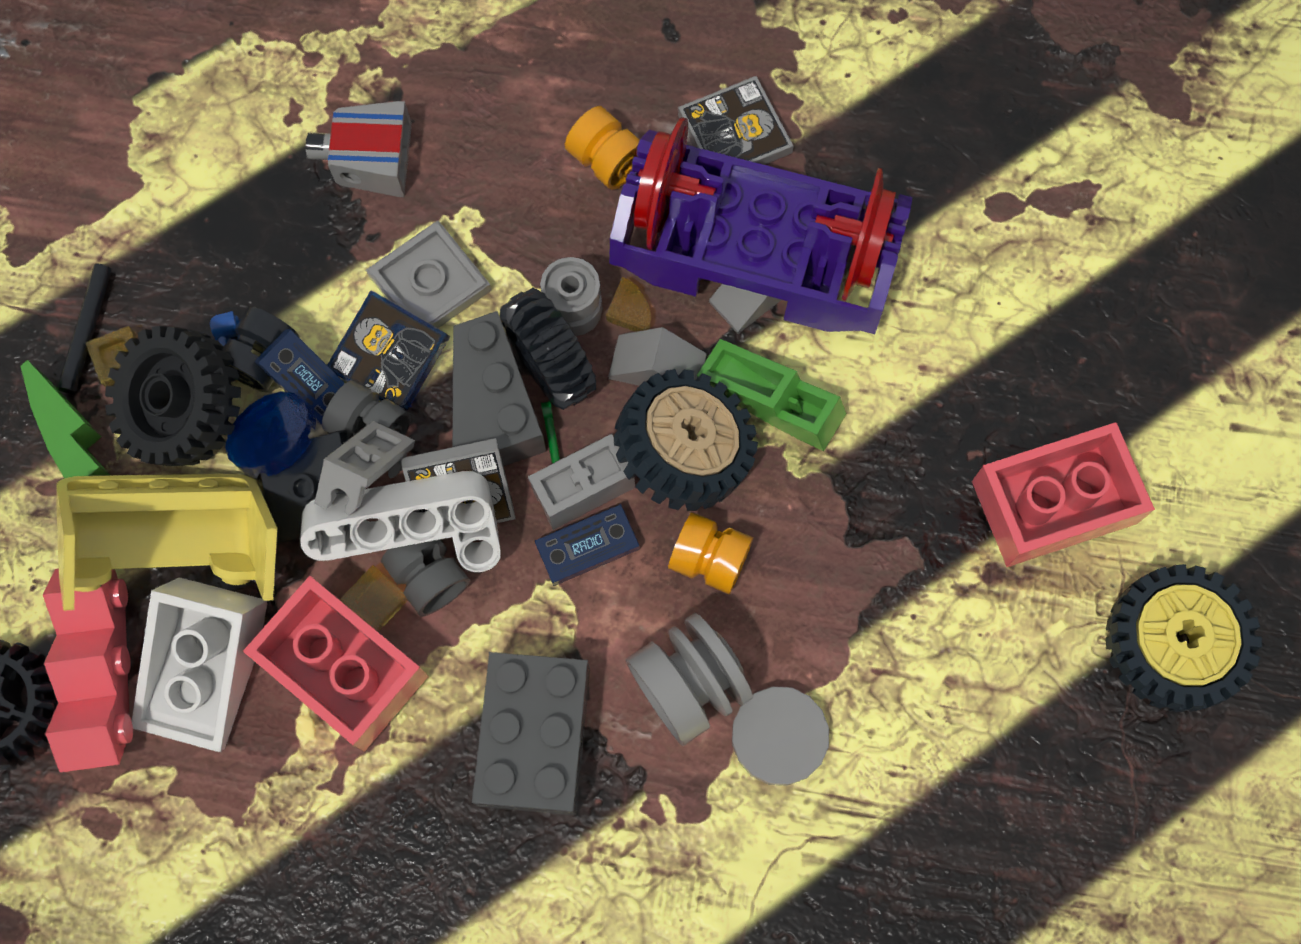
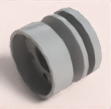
(690, 678)

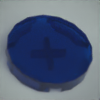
(270, 434)

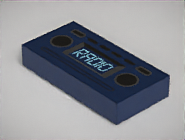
(300, 372)
(587, 545)

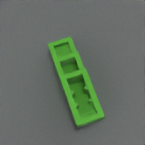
(61, 426)

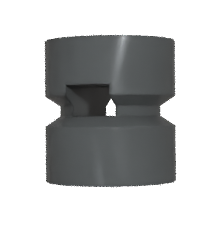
(357, 406)
(429, 576)

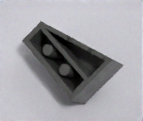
(491, 392)

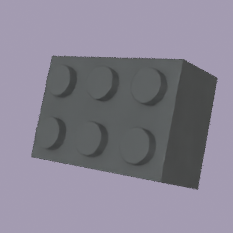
(532, 734)

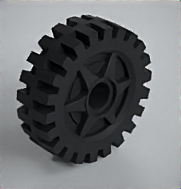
(172, 396)

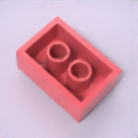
(1062, 494)
(336, 664)

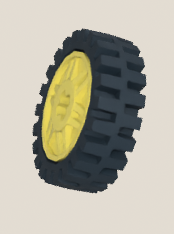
(1175, 672)

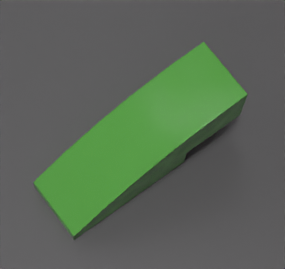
(775, 394)

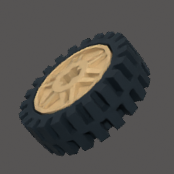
(685, 440)

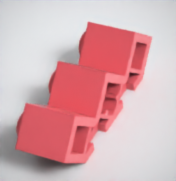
(89, 676)

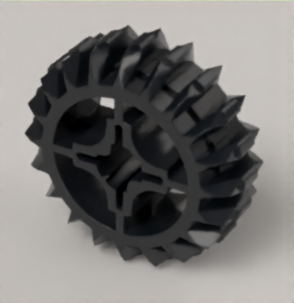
(548, 348)
(15, 665)

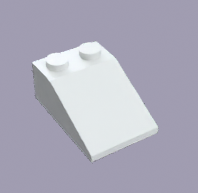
(195, 662)

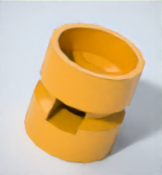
(603, 145)
(710, 552)

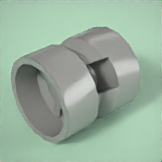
(575, 292)

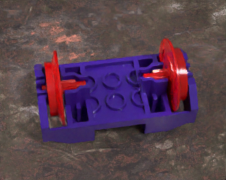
(757, 231)

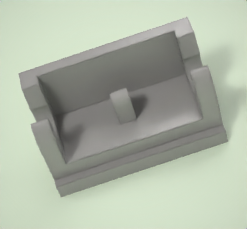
(361, 463)
(581, 482)

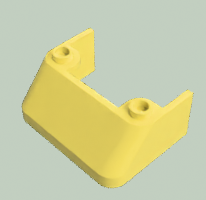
(163, 524)

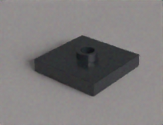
(297, 486)

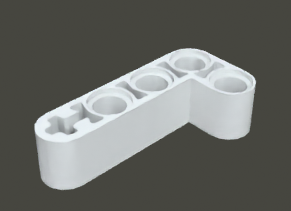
(328, 536)

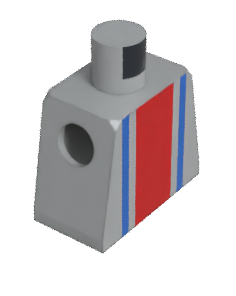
(366, 147)

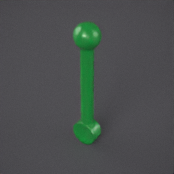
(550, 430)

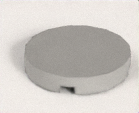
(780, 736)

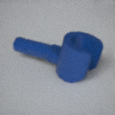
(224, 326)

